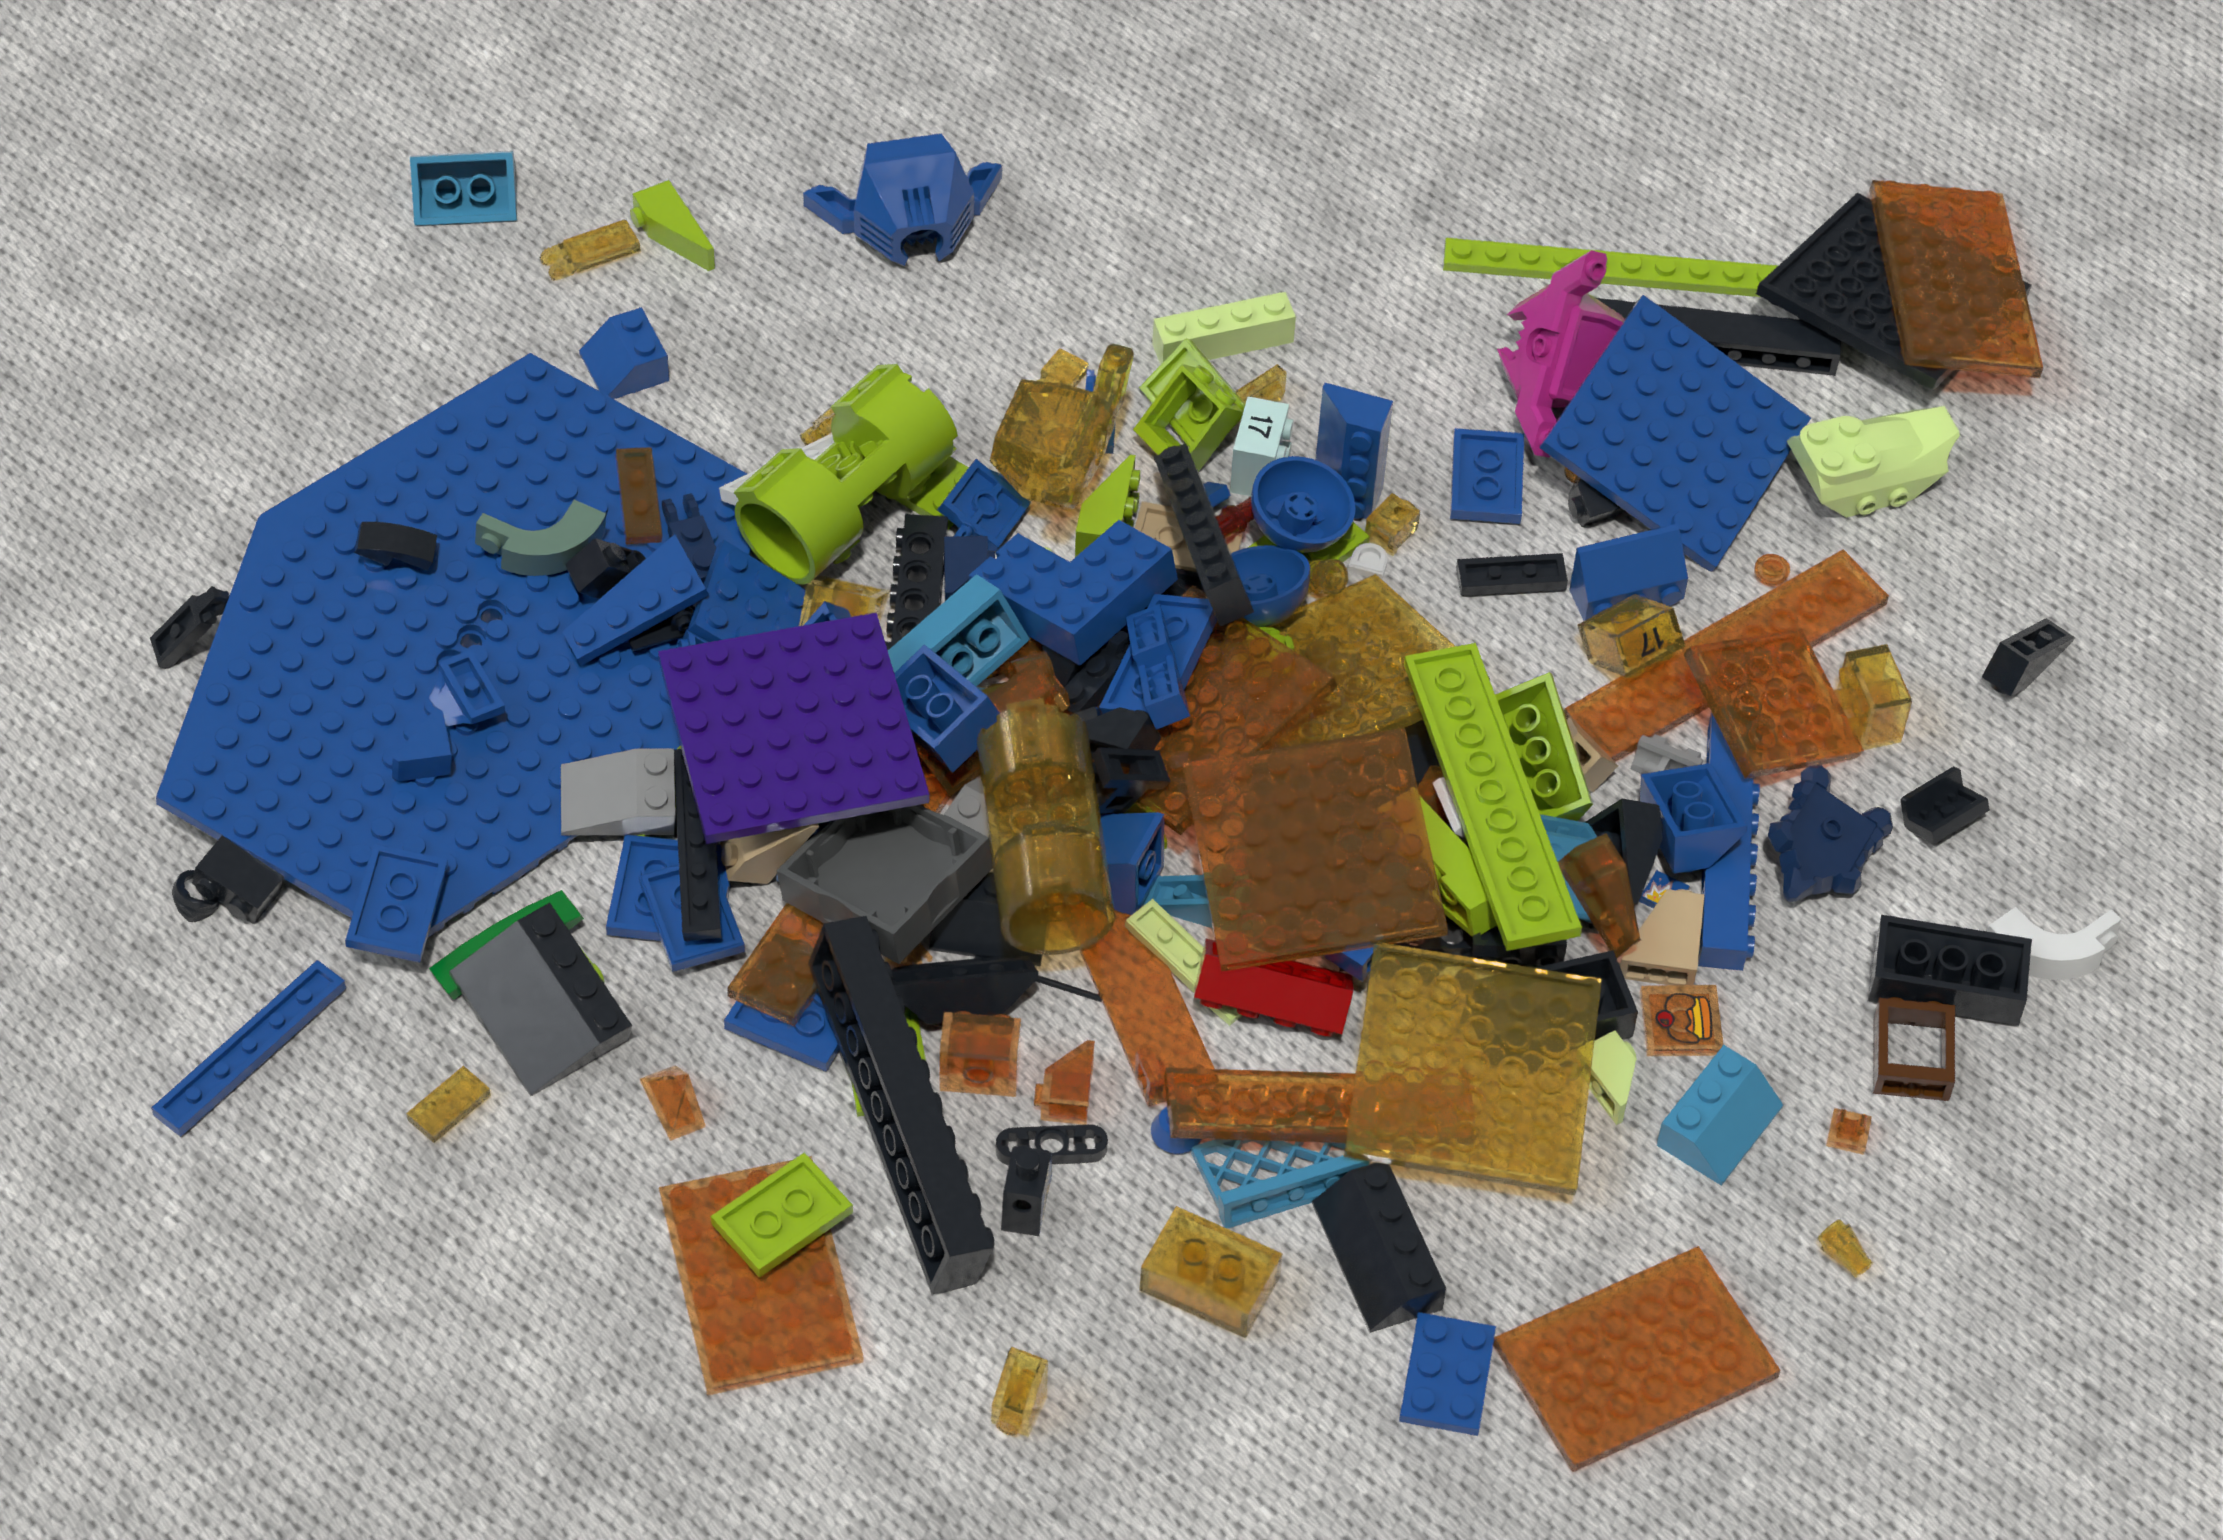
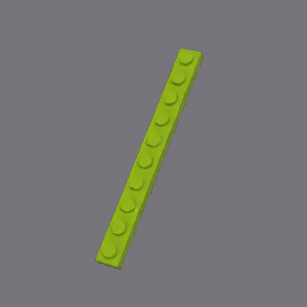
(1621, 267)

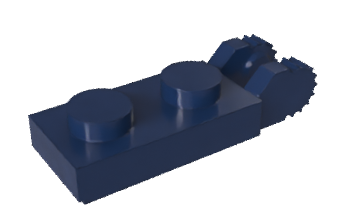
(691, 533)

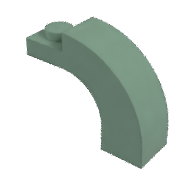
(541, 550)

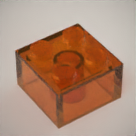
(980, 1054)

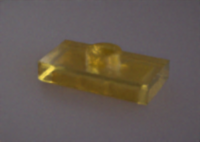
(448, 1104)

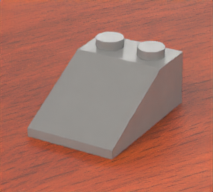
(619, 794)

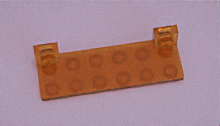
(1144, 1009)

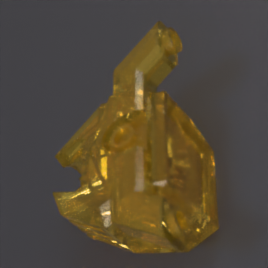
(1059, 433)

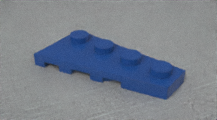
(642, 599)

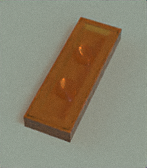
(638, 495)

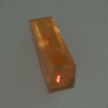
(1603, 889)

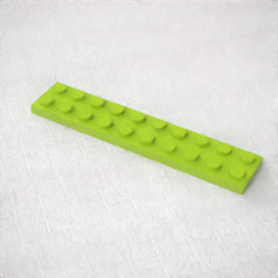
(1492, 797)

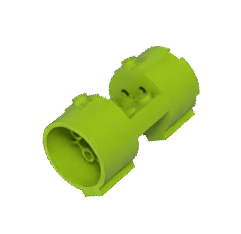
(806, 510)

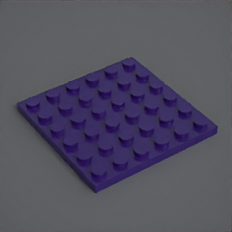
(792, 727)

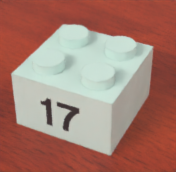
(1259, 441)

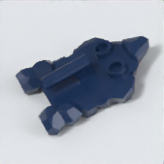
(1824, 839)

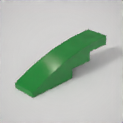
(441, 969)

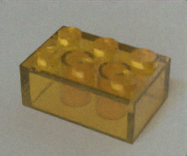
(1210, 1271)

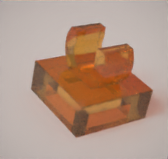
(1849, 1131)

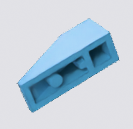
(1182, 898)

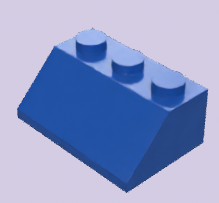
(1637, 564)
(1695, 815)

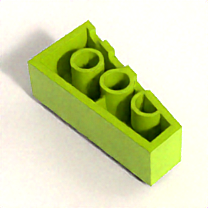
(1457, 877)

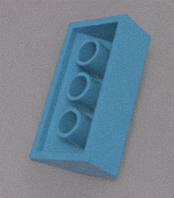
(969, 631)

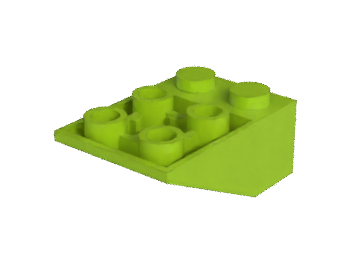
(1108, 504)

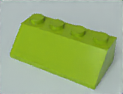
(1545, 747)

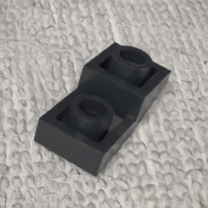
(387, 541)

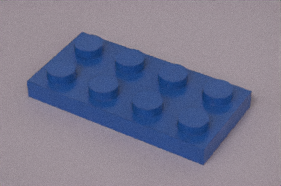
(1189, 628)

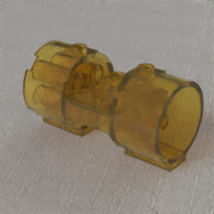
(1045, 829)

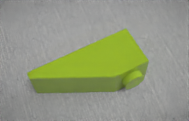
(671, 224)

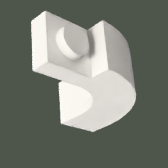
(2061, 955)

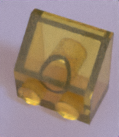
(853, 596)

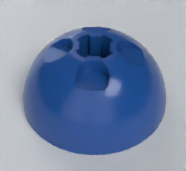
(1302, 504)
(1274, 582)

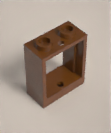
(1911, 1079)

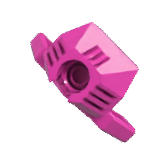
(1558, 345)

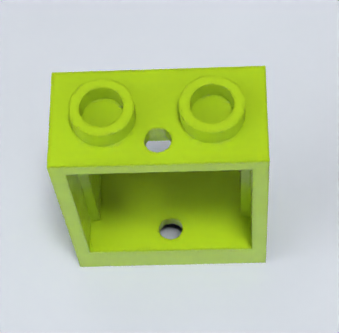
(1169, 401)

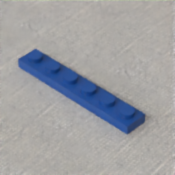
(248, 1048)

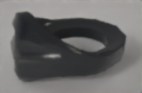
(189, 907)

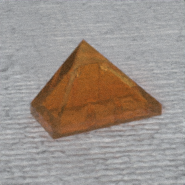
(673, 1101)

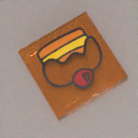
(1681, 1020)

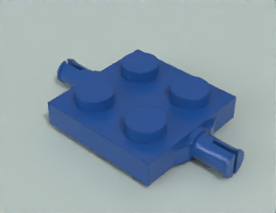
(984, 505)

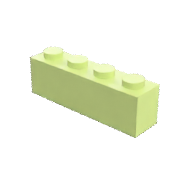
(1228, 327)

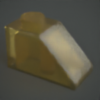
(1020, 1393)

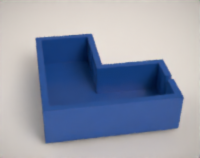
(1081, 601)

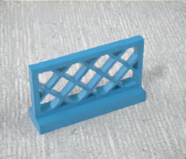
(1275, 1194)

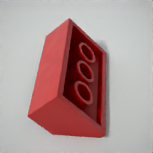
(1282, 990)

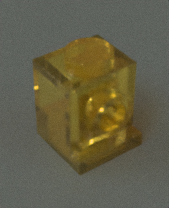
(1392, 523)

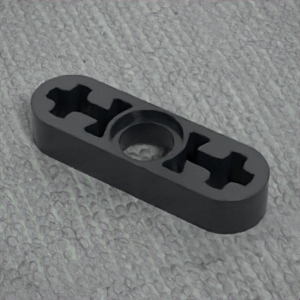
(1062, 1133)

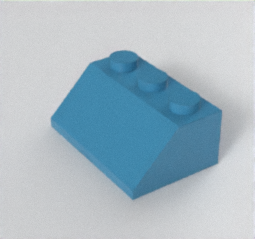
(463, 187)
(1720, 1116)

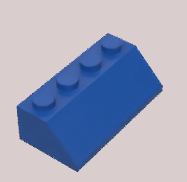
(1355, 441)

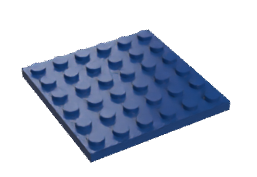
(1675, 432)

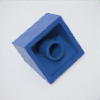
(625, 355)

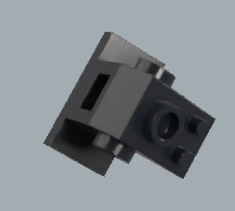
(1120, 790)

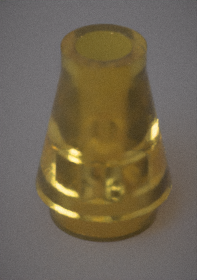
(1845, 1248)

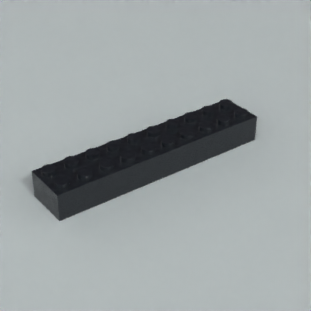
(901, 1105)

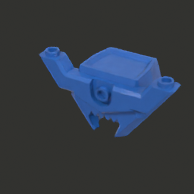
(908, 194)

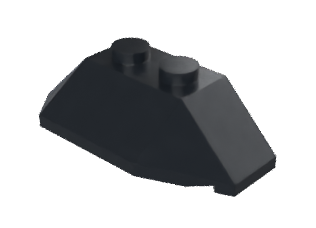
(966, 985)

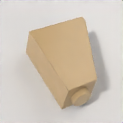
(1668, 941)

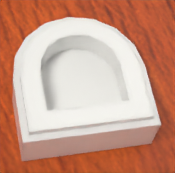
(1368, 560)

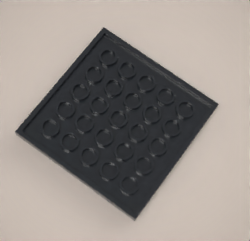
(1844, 290)

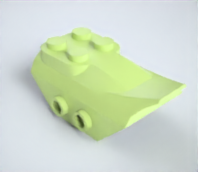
(1875, 460)

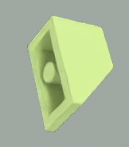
(1612, 1074)

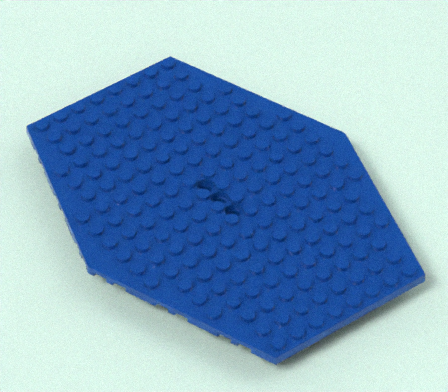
(336, 654)

